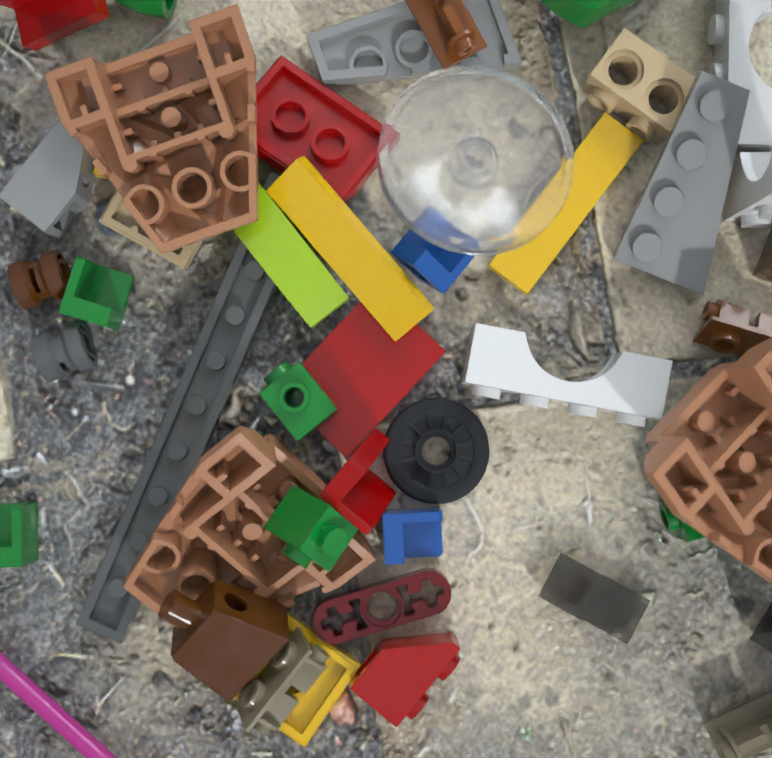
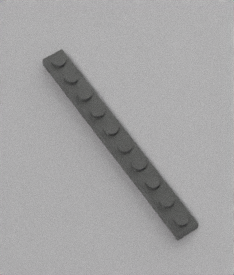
(183, 434)

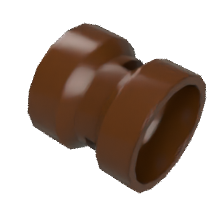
(39, 279)

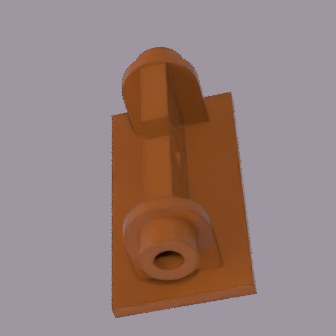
(447, 29)
(729, 328)

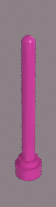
(51, 711)

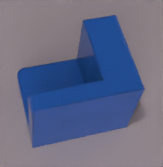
(429, 262)
(412, 534)

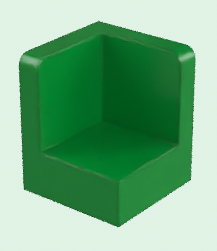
(97, 294)
(18, 534)

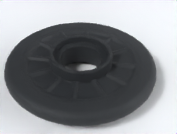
(467, 450)

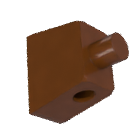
(224, 634)

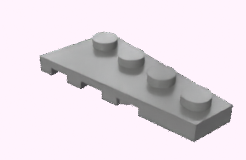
(393, 47)
(685, 195)

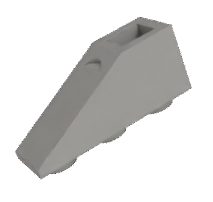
(52, 182)

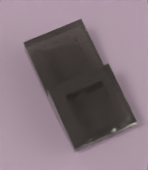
(594, 598)

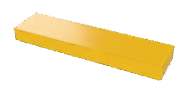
(596, 166)
(349, 248)

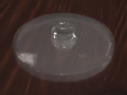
(475, 160)

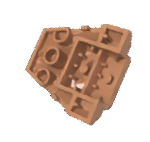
(173, 129)
(716, 458)
(220, 534)

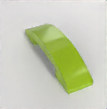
(291, 263)

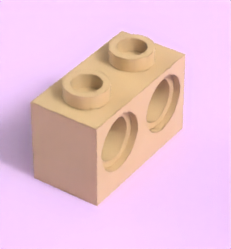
(648, 76)

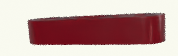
(343, 605)

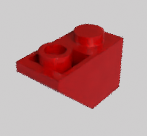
(401, 672)

